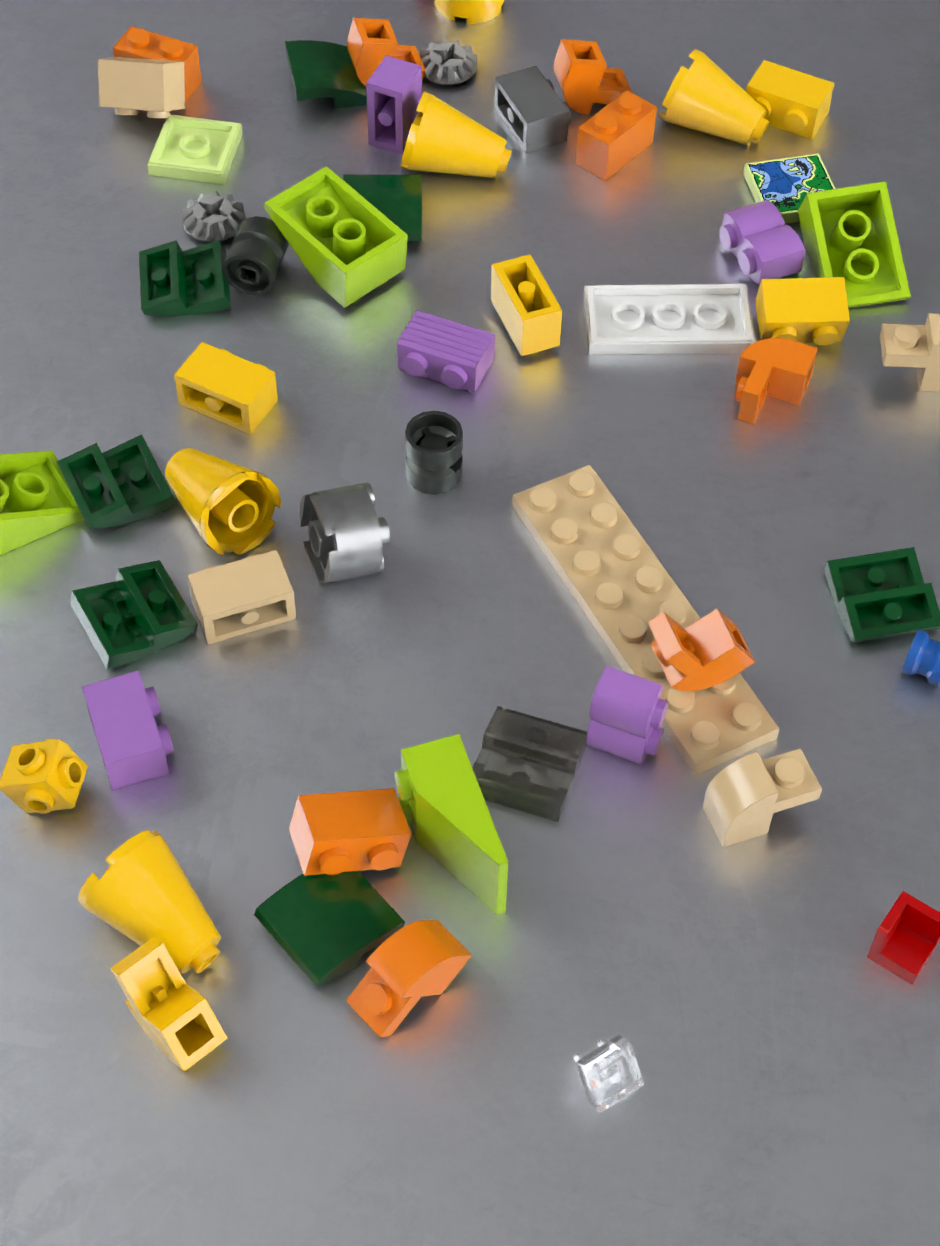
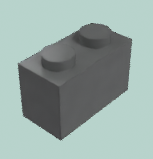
(531, 109)

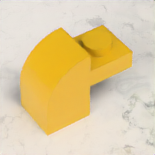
(166, 1006)

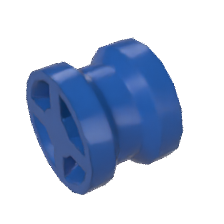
(923, 658)

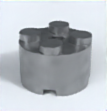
(343, 533)

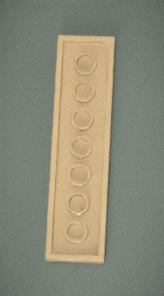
(623, 589)

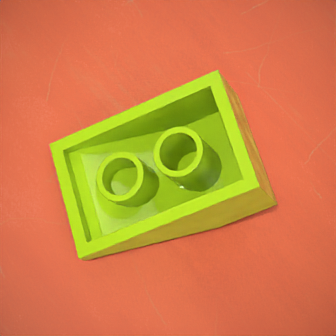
(339, 235)
(856, 238)
(33, 499)
(452, 817)

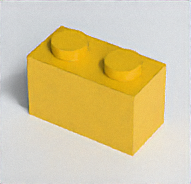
(791, 98)
(526, 305)
(803, 309)
(226, 387)

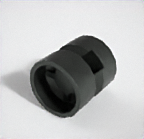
(255, 256)
(434, 452)

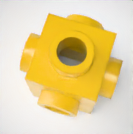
(43, 776)

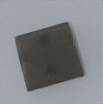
(529, 762)

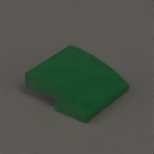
(324, 71)
(395, 197)
(183, 281)
(116, 484)
(882, 595)
(133, 614)
(328, 922)

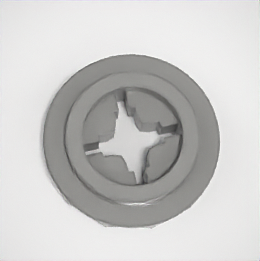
(459, 68)
(215, 226)

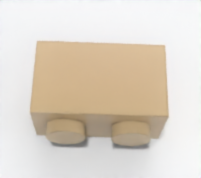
(141, 85)
(242, 596)

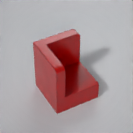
(906, 938)

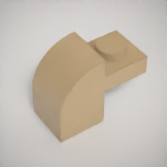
(914, 347)
(752, 789)

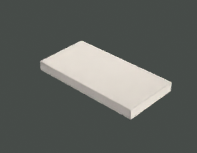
(668, 319)

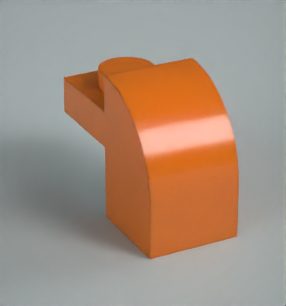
(373, 40)
(584, 75)
(772, 369)
(701, 653)
(403, 969)

